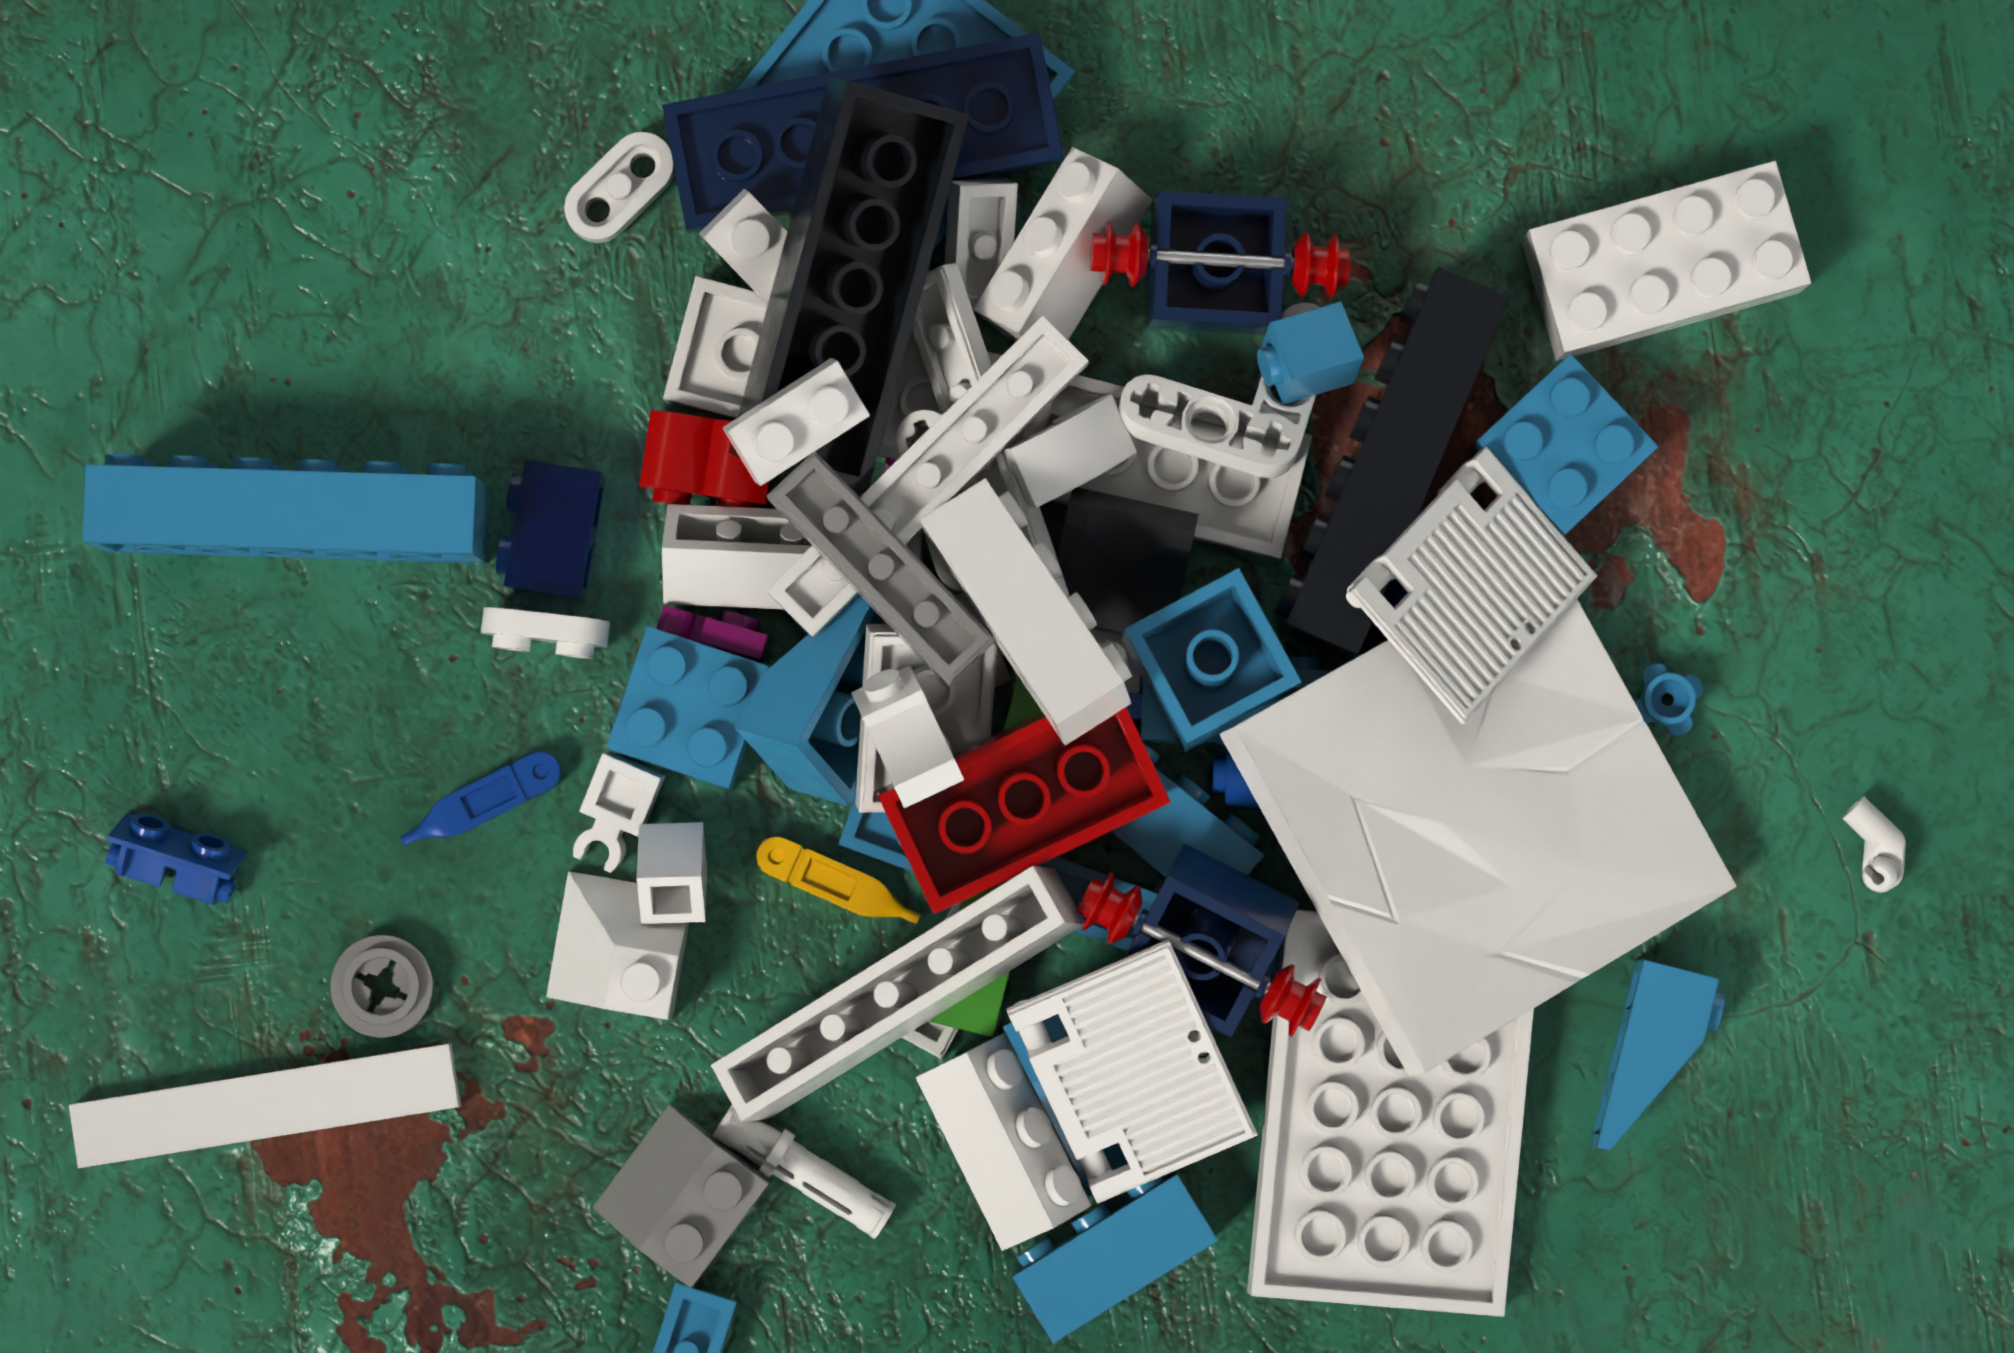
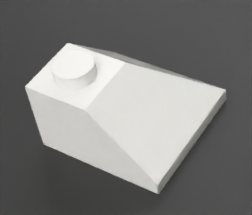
(609, 956)

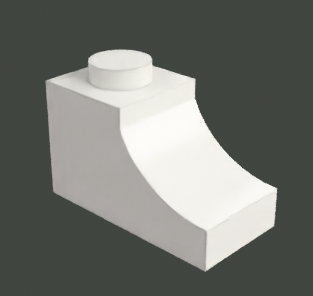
(906, 735)

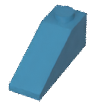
(1657, 1035)

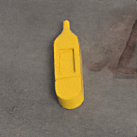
(830, 880)

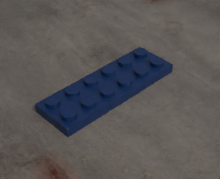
(765, 132)

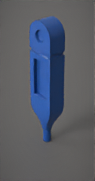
(489, 797)

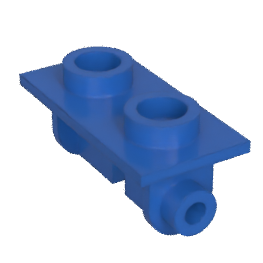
(147, 845)

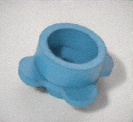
(1684, 693)

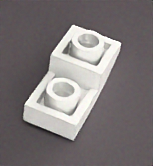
(1070, 451)

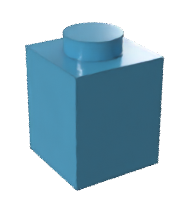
(1310, 353)

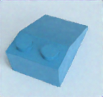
(805, 710)

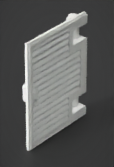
(1473, 585)
(1133, 1071)

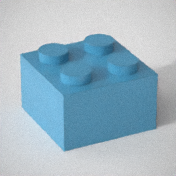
(1567, 444)
(1210, 660)
(686, 708)

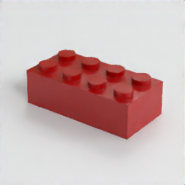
(1023, 804)

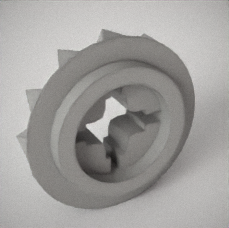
(353, 997)

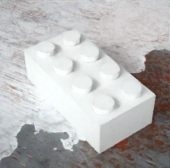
(1665, 261)

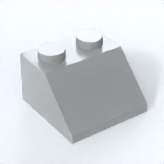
(681, 1196)

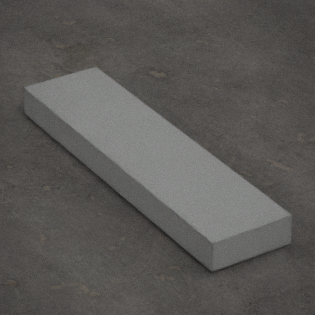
(881, 568)

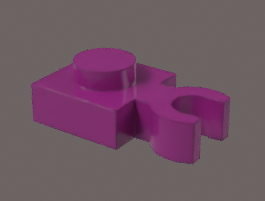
(732, 634)

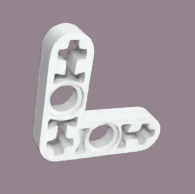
(1262, 418)

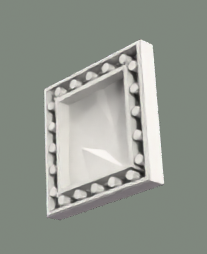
(1479, 854)

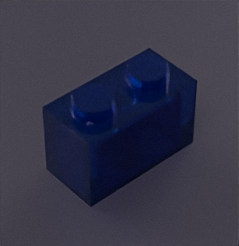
(551, 530)

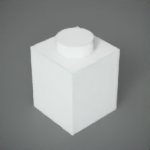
(671, 873)

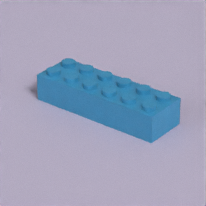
(285, 512)

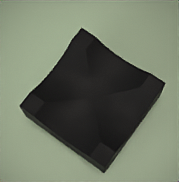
(1124, 556)

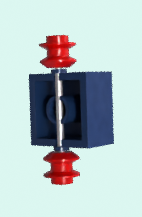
(1217, 262)
(1222, 934)

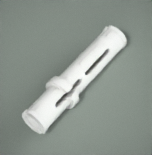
(813, 1176)

